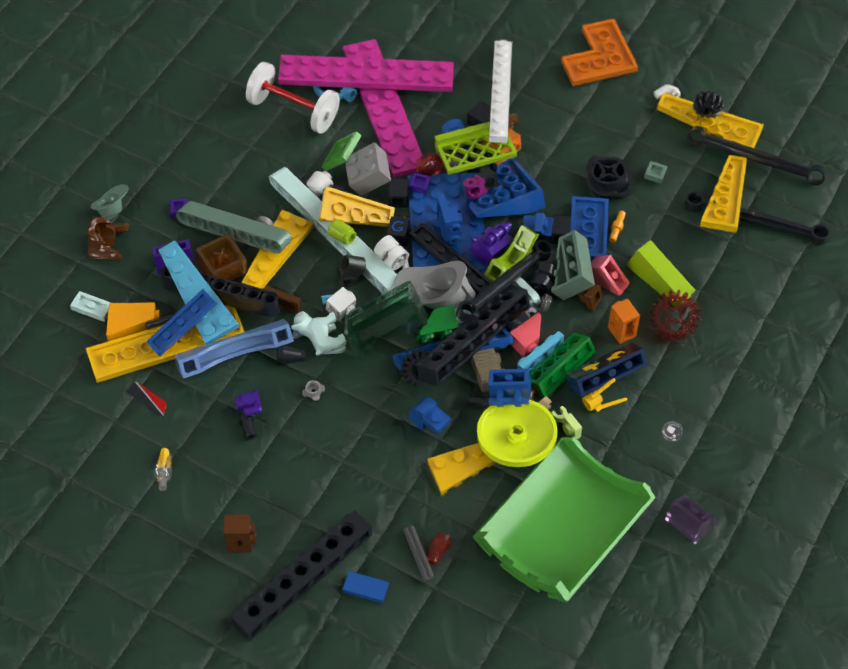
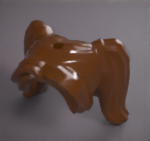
(102, 238)

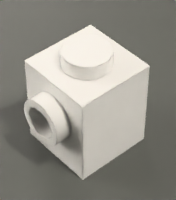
(341, 303)

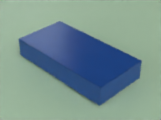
(365, 587)

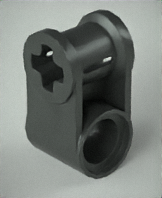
(350, 269)

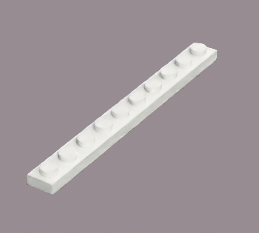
(500, 92)

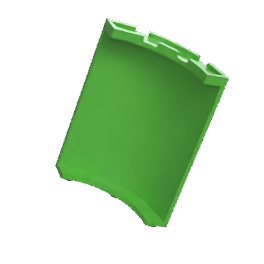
(563, 520)

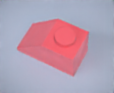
(609, 275)
(527, 335)

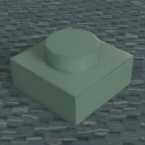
(655, 172)

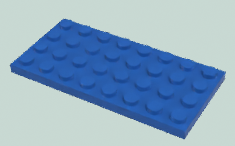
(423, 210)

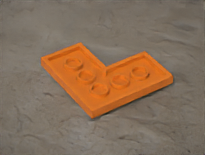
(607, 56)

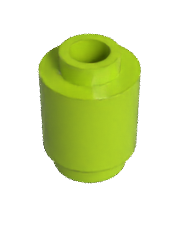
(341, 232)

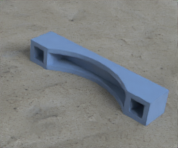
(208, 355)

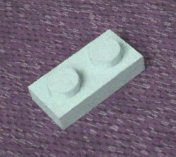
(90, 306)

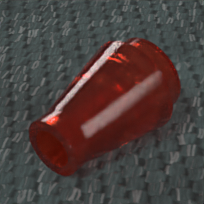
(439, 546)

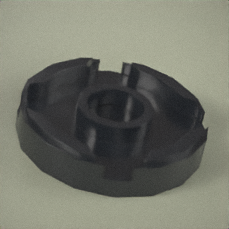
(524, 316)

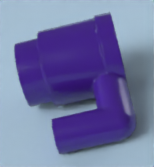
(249, 403)

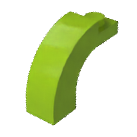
(518, 250)

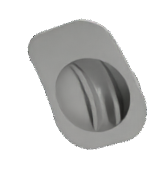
(439, 284)

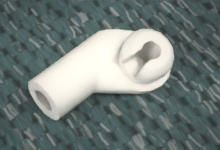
(668, 89)

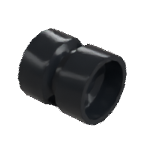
(543, 278)

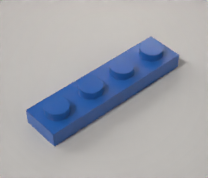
(181, 322)

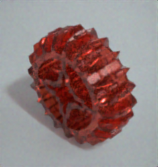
(669, 322)

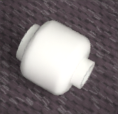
(318, 182)

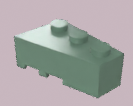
(573, 267)

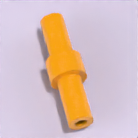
(617, 226)

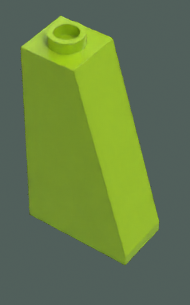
(659, 272)

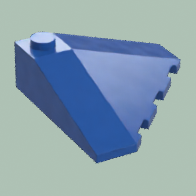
(514, 195)

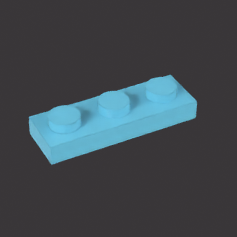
(539, 353)

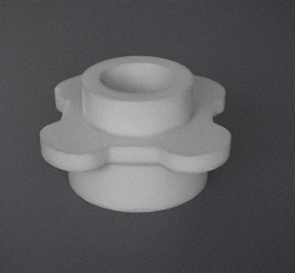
(313, 385)

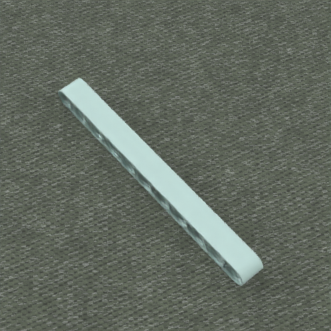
(309, 206)

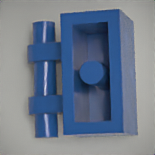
(509, 387)

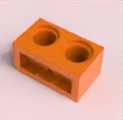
(623, 321)

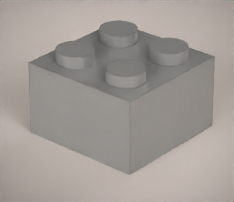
(367, 169)

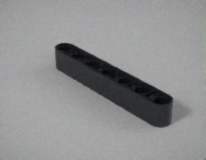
(234, 294)

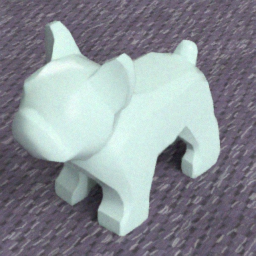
(317, 331)

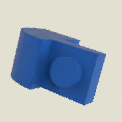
(540, 224)
(427, 414)

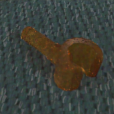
(512, 119)

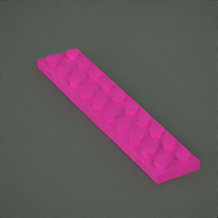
(366, 73)
(387, 117)

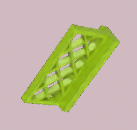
(471, 136)

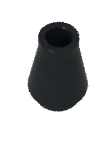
(290, 355)

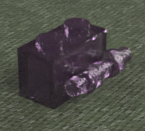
(691, 518)

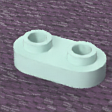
(532, 294)

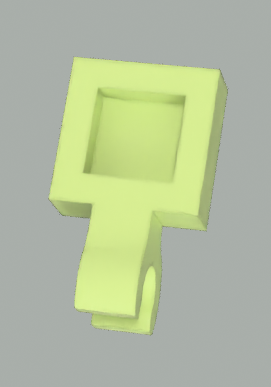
(570, 424)

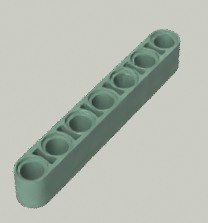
(239, 227)

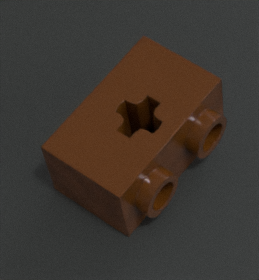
(239, 533)

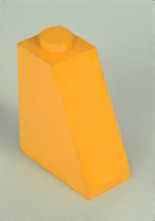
(129, 318)

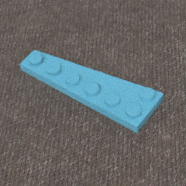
(189, 283)

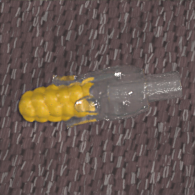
(163, 469)

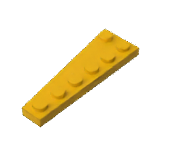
(723, 126)
(725, 202)
(268, 263)

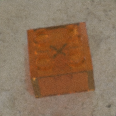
(222, 258)

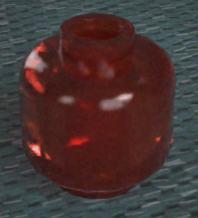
(429, 164)

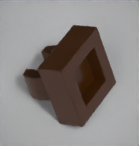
(592, 297)

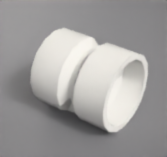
(390, 251)

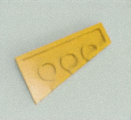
(353, 209)

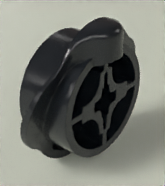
(609, 181)

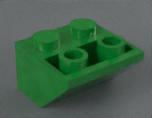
(440, 324)

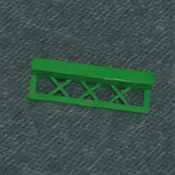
(555, 375)

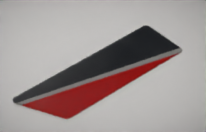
(147, 398)

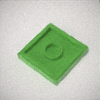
(341, 151)

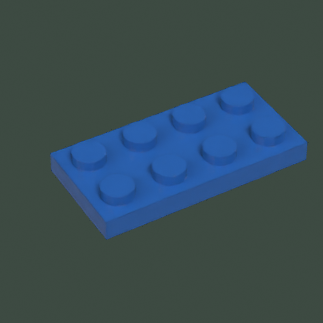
(590, 219)

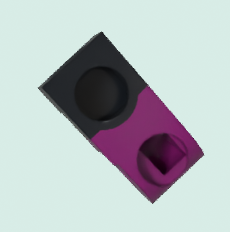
(480, 183)

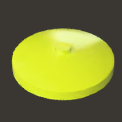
(517, 434)

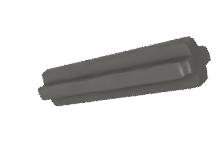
(418, 553)

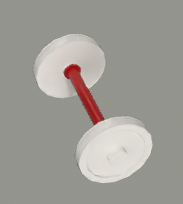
(261, 84)

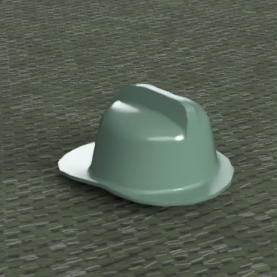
(110, 203)

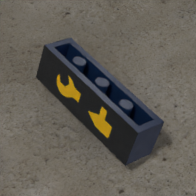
(600, 371)

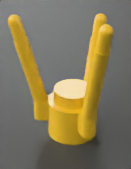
(593, 400)

